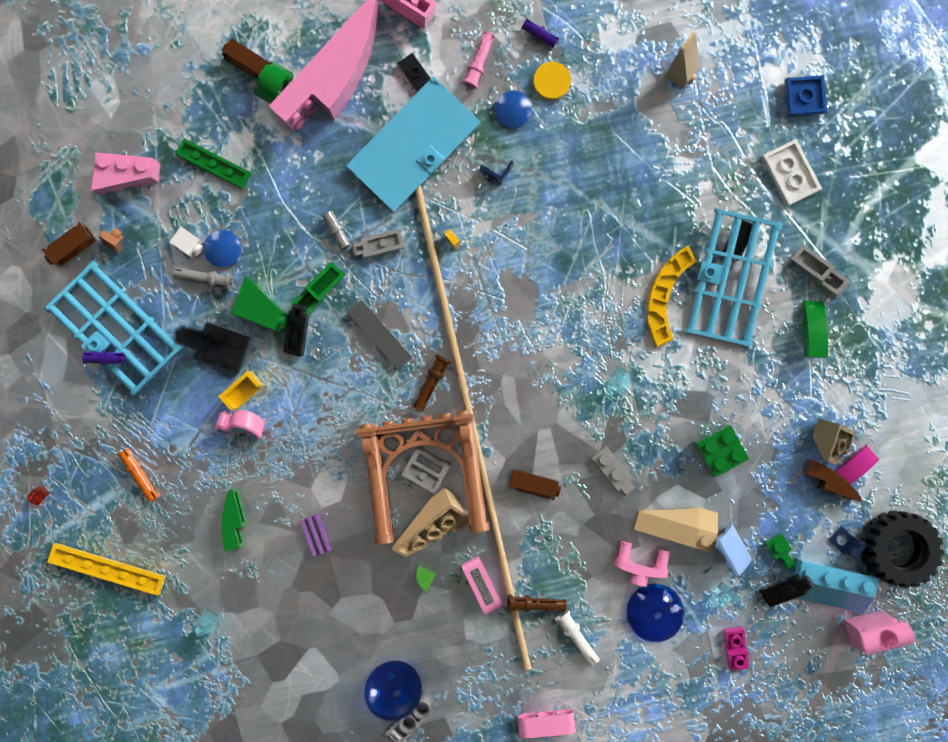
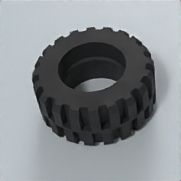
(926, 551)

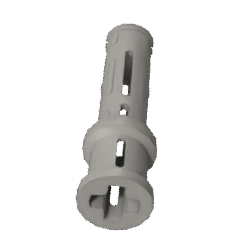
(211, 279)

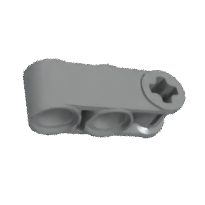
(399, 731)

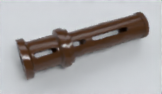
(435, 374)
(527, 604)

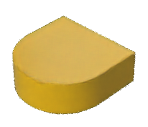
(453, 240)

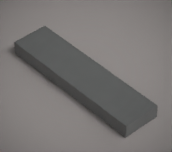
(379, 334)

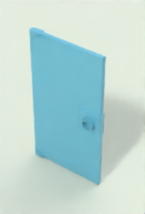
(413, 144)

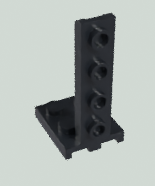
(214, 345)

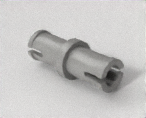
(336, 230)

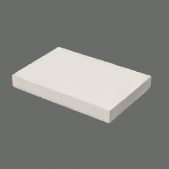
(791, 172)

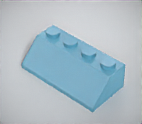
(837, 585)

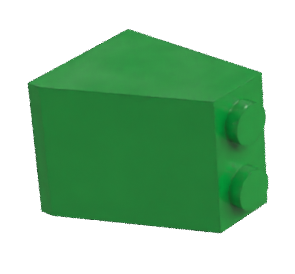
(258, 306)

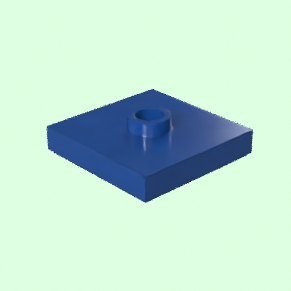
(805, 96)

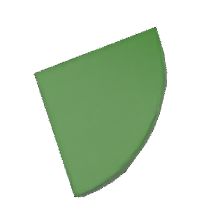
(424, 577)

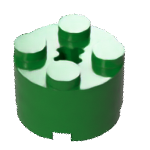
(272, 82)

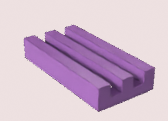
(308, 536)

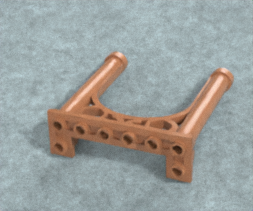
(377, 473)

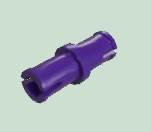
(540, 33)
(104, 357)

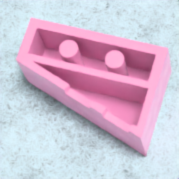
(417, 11)
(119, 172)

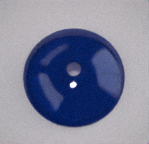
(646, 603)
(382, 685)

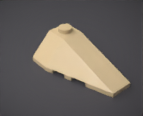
(685, 63)
(438, 517)
(685, 526)

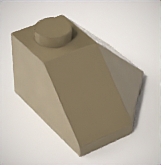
(832, 440)

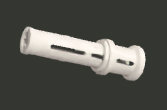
(571, 630)

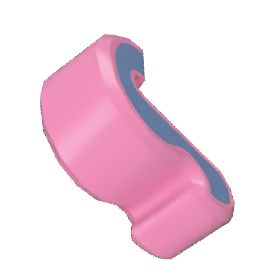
(240, 422)

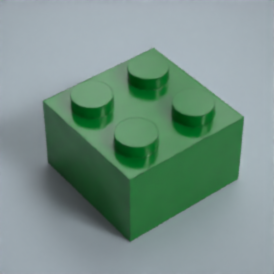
(720, 450)

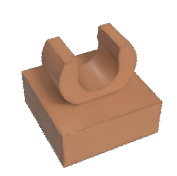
(112, 240)

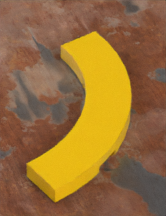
(660, 294)

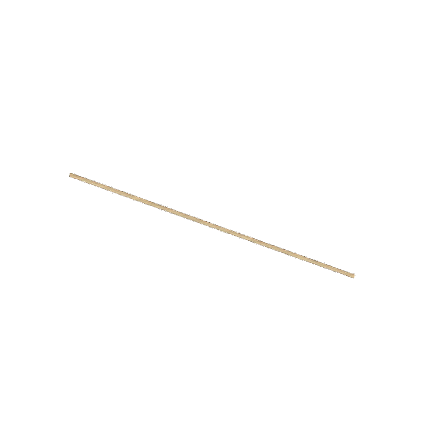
(467, 406)

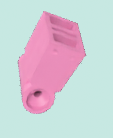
(878, 632)

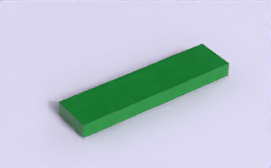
(213, 164)

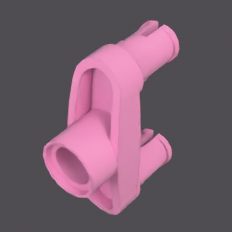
(640, 573)

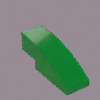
(319, 288)
(814, 330)
(232, 521)

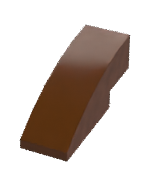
(830, 480)

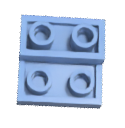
(733, 549)

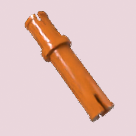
(133, 467)

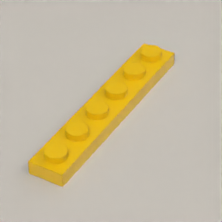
(106, 569)

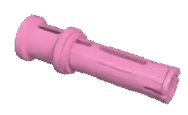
(475, 68)

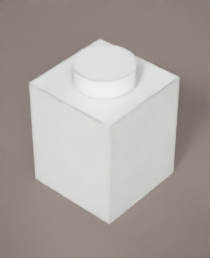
(187, 242)

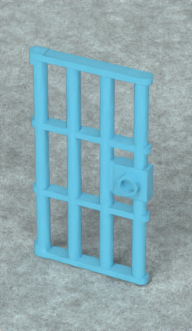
(718, 275)
(102, 338)

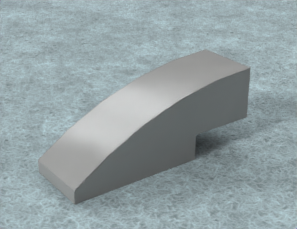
(820, 272)

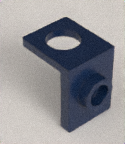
(492, 176)
(852, 548)

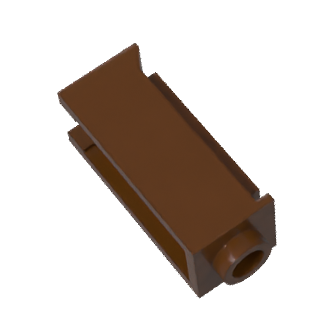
(244, 58)
(69, 245)
(534, 484)

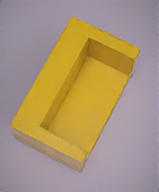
(241, 391)

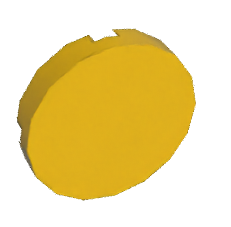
(552, 80)

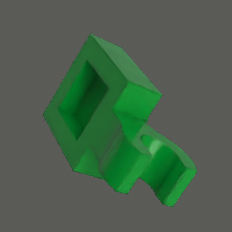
(779, 548)

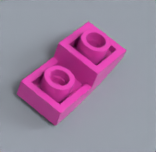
(858, 465)
(736, 648)

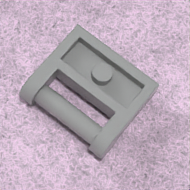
(423, 475)

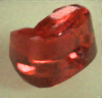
(37, 495)

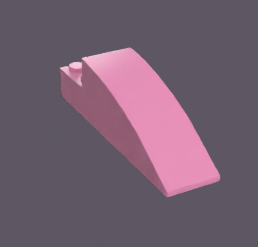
(332, 72)

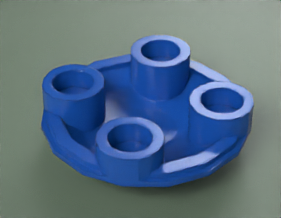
(513, 109)
(222, 248)

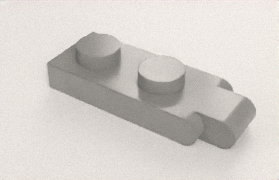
(378, 244)
(613, 470)

